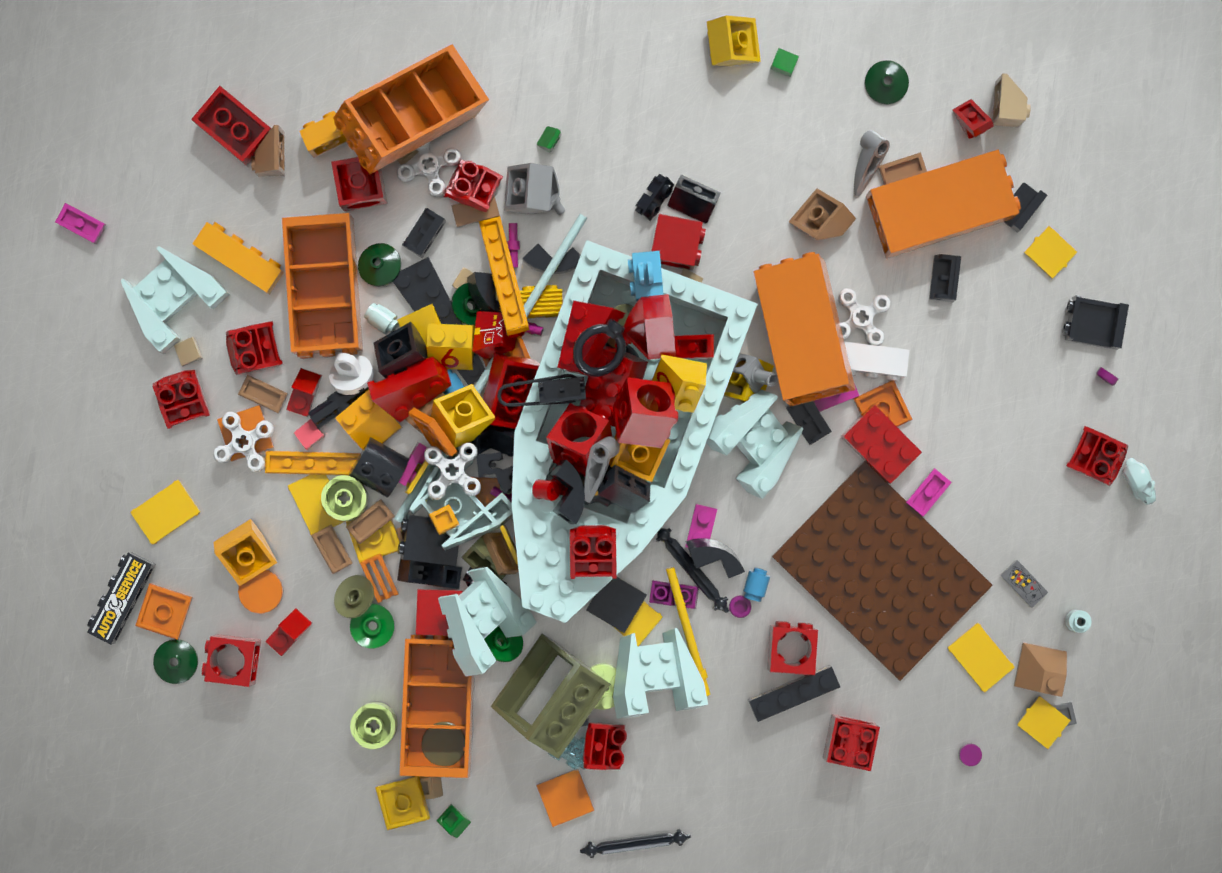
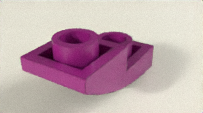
(662, 594)

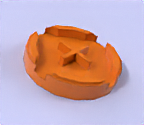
(261, 592)

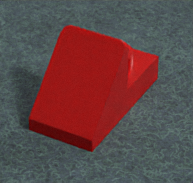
(972, 119)
(695, 346)
(303, 392)
(288, 632)

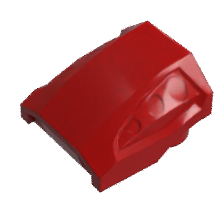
(473, 185)
(252, 348)
(180, 398)
(1098, 456)
(593, 551)
(604, 746)

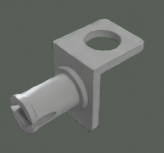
(754, 373)

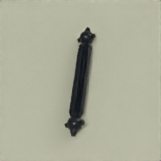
(696, 575)
(635, 843)

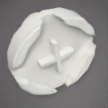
(350, 373)

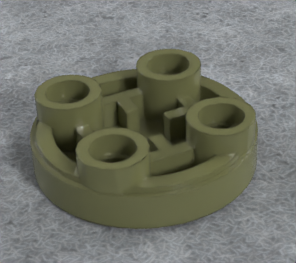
(443, 746)

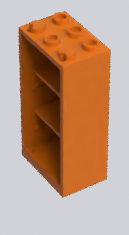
(410, 109)
(943, 203)
(322, 285)
(804, 329)
(434, 693)

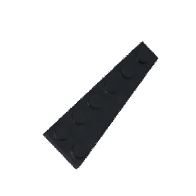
(423, 287)

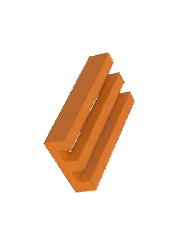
(386, 595)

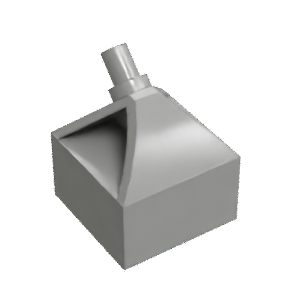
(532, 189)

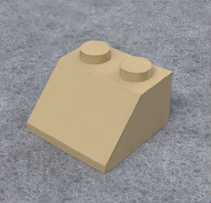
(1010, 103)

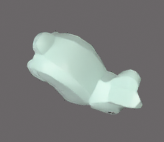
(1140, 481)

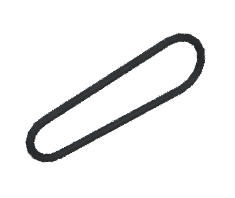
(528, 382)

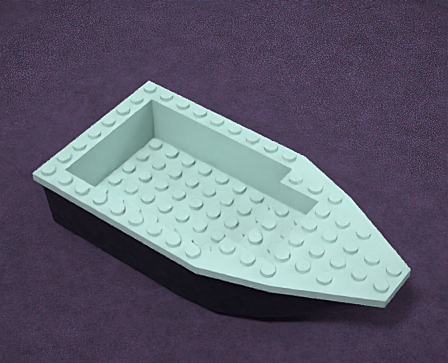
(539, 532)

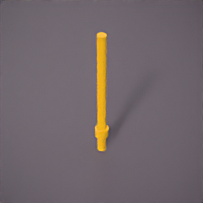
(685, 622)

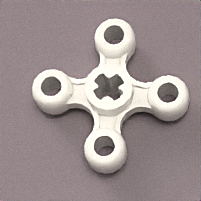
(432, 173)
(868, 311)
(239, 433)
(459, 464)

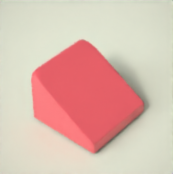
(309, 434)

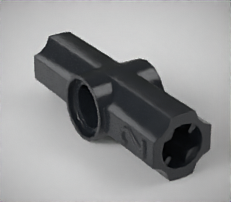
(333, 407)

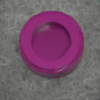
(1107, 376)
(740, 606)
(970, 754)

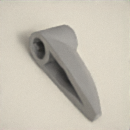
(871, 156)
(597, 465)

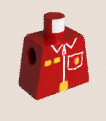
(491, 335)

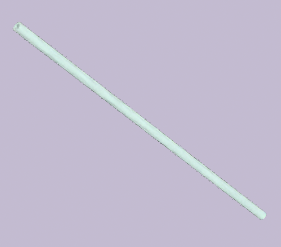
(534, 296)

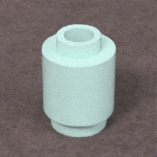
(381, 318)
(1071, 621)

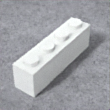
(877, 360)

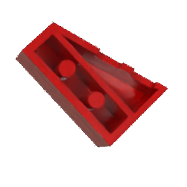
(582, 317)
(410, 388)

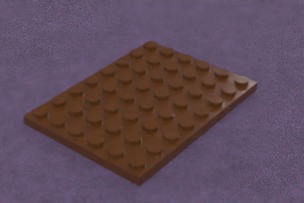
(882, 570)

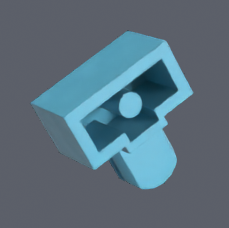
(646, 273)

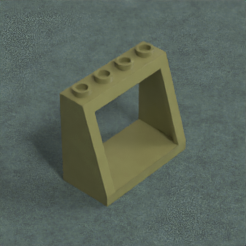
(567, 706)

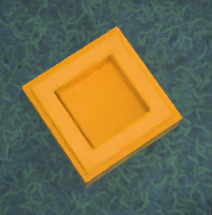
(444, 519)

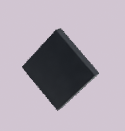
(617, 603)

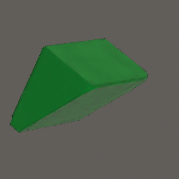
(784, 62)
(549, 138)
(453, 821)

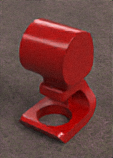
(548, 489)

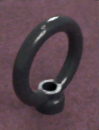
(613, 330)

